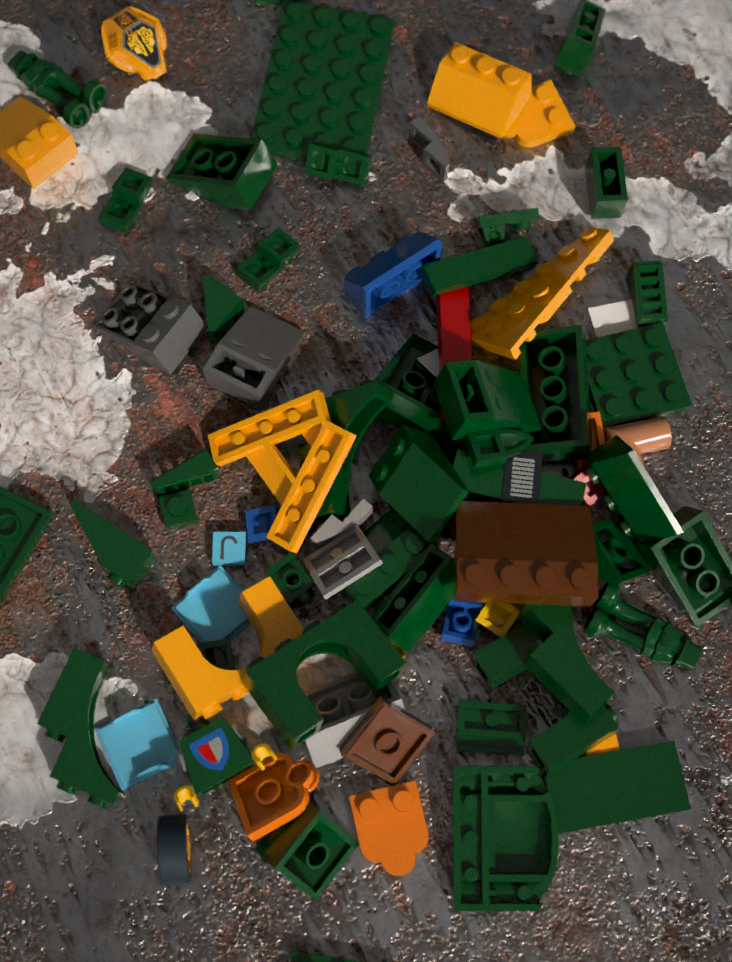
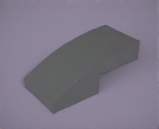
(434, 153)

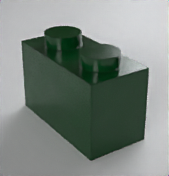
(606, 182)

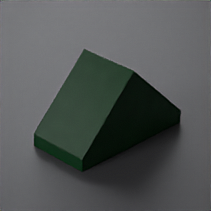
(222, 308)

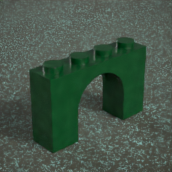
(347, 634)
(563, 740)

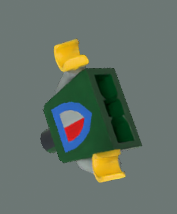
(213, 756)

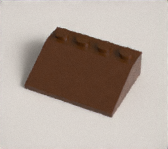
(525, 554)

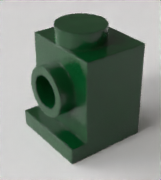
(293, 594)

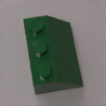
(631, 492)
(398, 549)

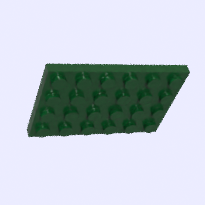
(322, 80)

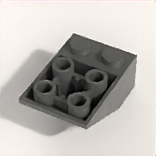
(152, 325)
(252, 357)

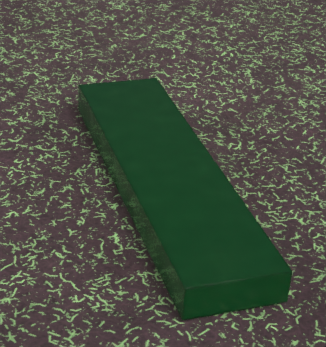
(479, 266)

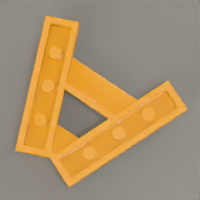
(297, 493)

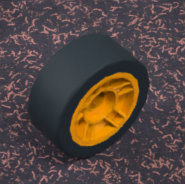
(174, 849)

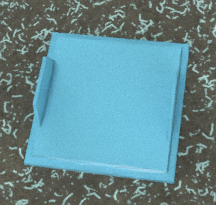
(213, 608)
(138, 744)

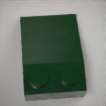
(224, 169)
(418, 481)
(692, 566)

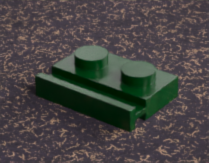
(491, 728)

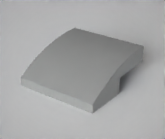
(342, 562)

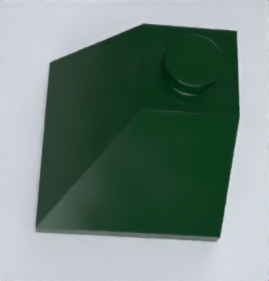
(616, 553)
(308, 850)

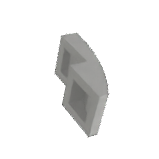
(334, 527)

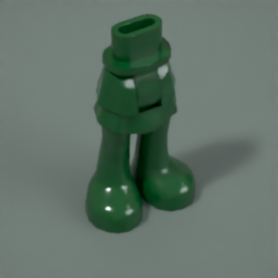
(46, 77)
(659, 640)

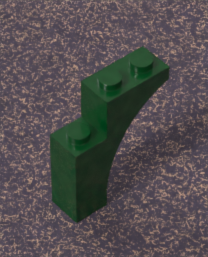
(354, 412)
(561, 663)
(71, 715)

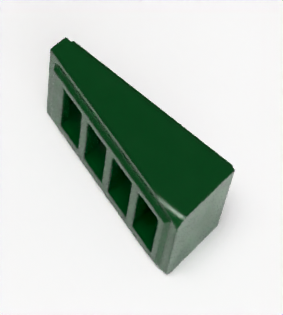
(648, 274)
(189, 473)

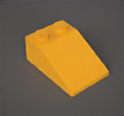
(33, 141)

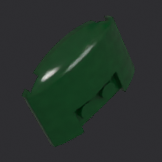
(502, 838)

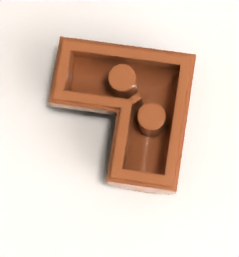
(642, 435)

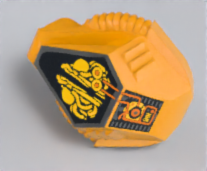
(135, 42)

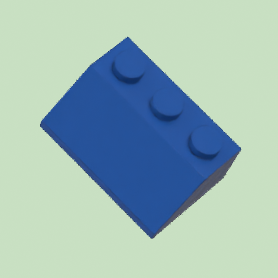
(391, 272)

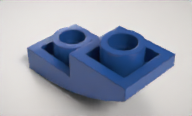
(460, 622)

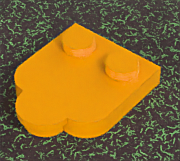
(542, 118)

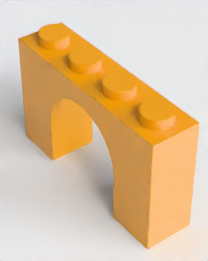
(206, 686)

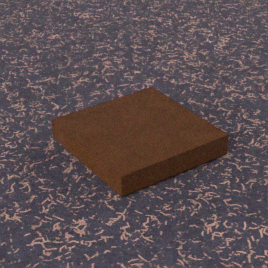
(387, 741)

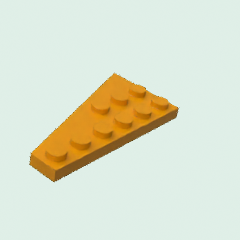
(537, 298)

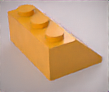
(479, 90)

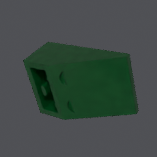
(484, 398)

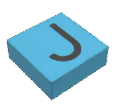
(229, 549)

